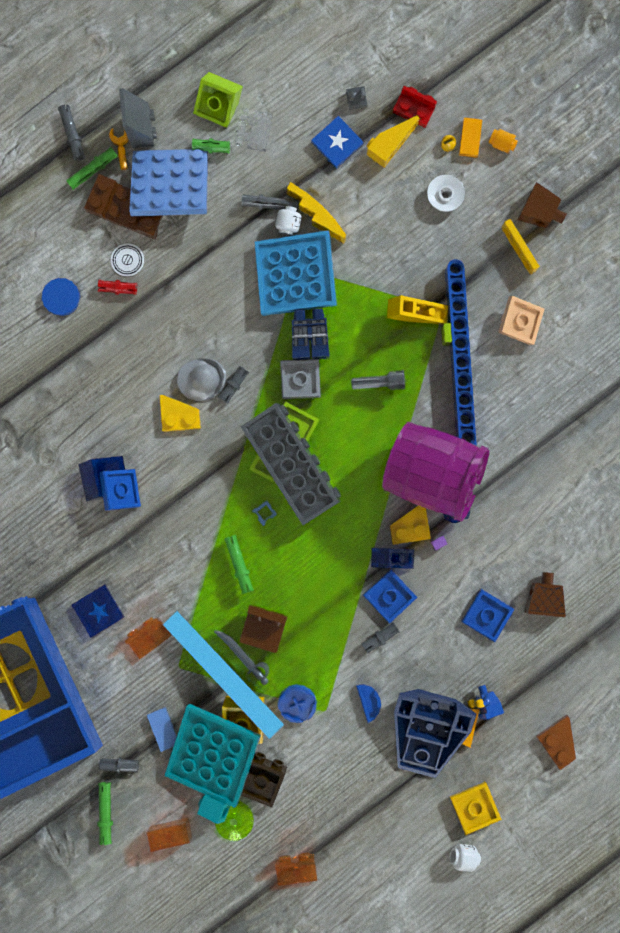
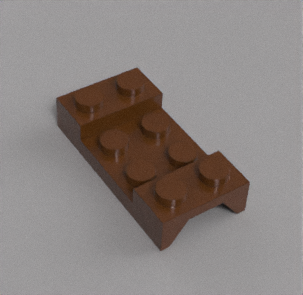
(112, 203)

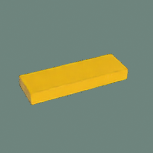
(520, 247)

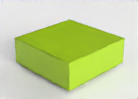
(446, 334)

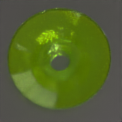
(244, 819)

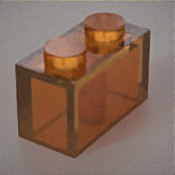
(169, 834)

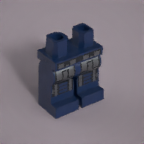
(306, 330)

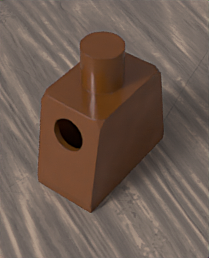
(541, 208)

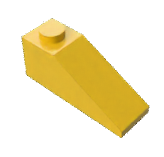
(390, 141)
(416, 310)

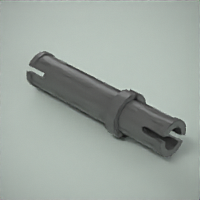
(73, 139)
(247, 200)

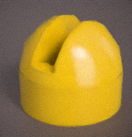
(450, 145)

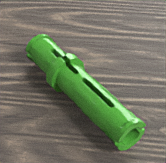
(93, 167)
(239, 565)
(105, 813)

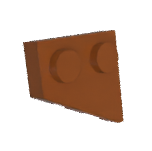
(559, 742)

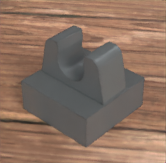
(356, 98)

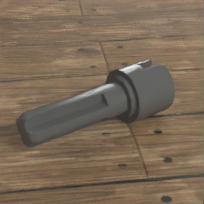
(393, 380)

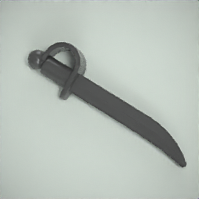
(245, 659)

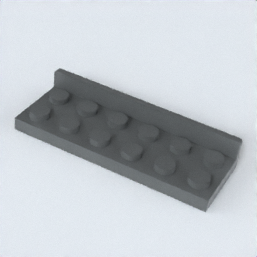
(291, 463)

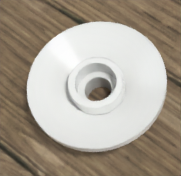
(449, 185)

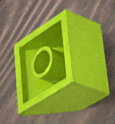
(217, 99)

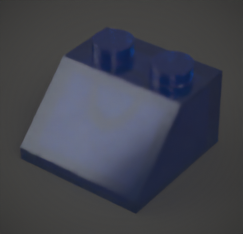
(90, 474)

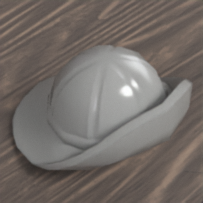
(201, 379)

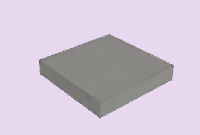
(300, 379)

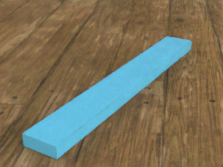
(223, 675)

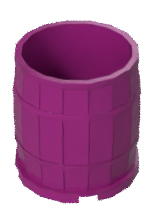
(435, 470)

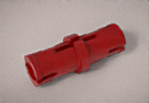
(117, 287)

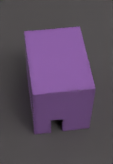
(438, 543)

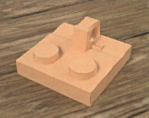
(521, 320)

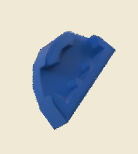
(370, 701)

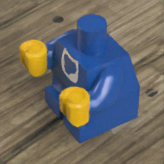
(487, 703)

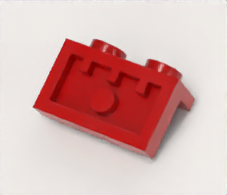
(413, 104)

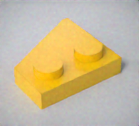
(411, 527)

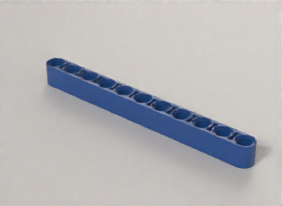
(460, 353)

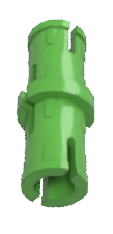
(211, 145)

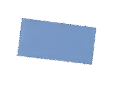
(162, 728)

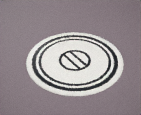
(127, 259)

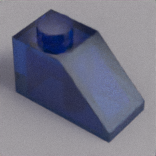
(392, 558)

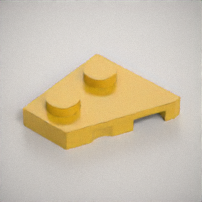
(178, 415)

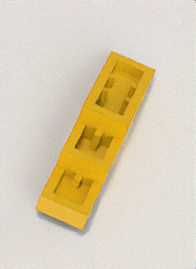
(321, 217)

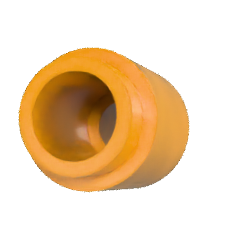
(503, 140)

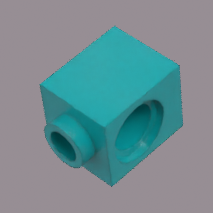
(212, 809)

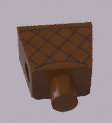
(546, 598)

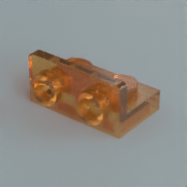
(148, 637)
(295, 869)

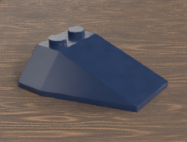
(429, 730)

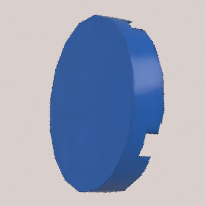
(61, 296)
(297, 703)

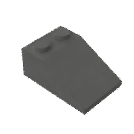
(137, 120)

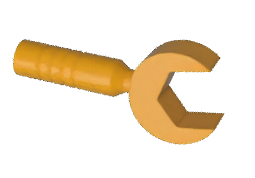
(120, 142)

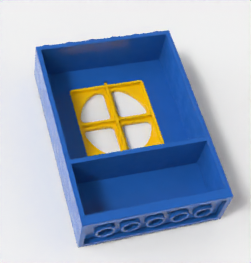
(54, 724)

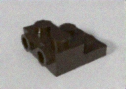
(264, 779)

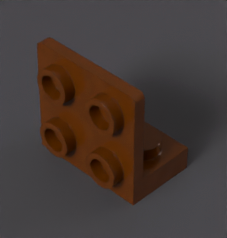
(263, 628)

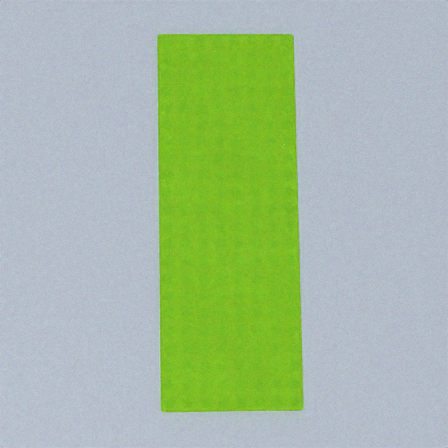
(320, 566)

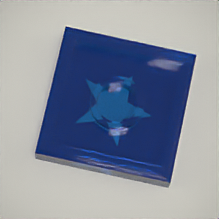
(98, 610)

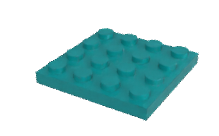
(212, 755)

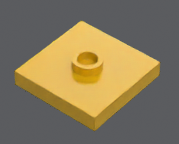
(475, 808)

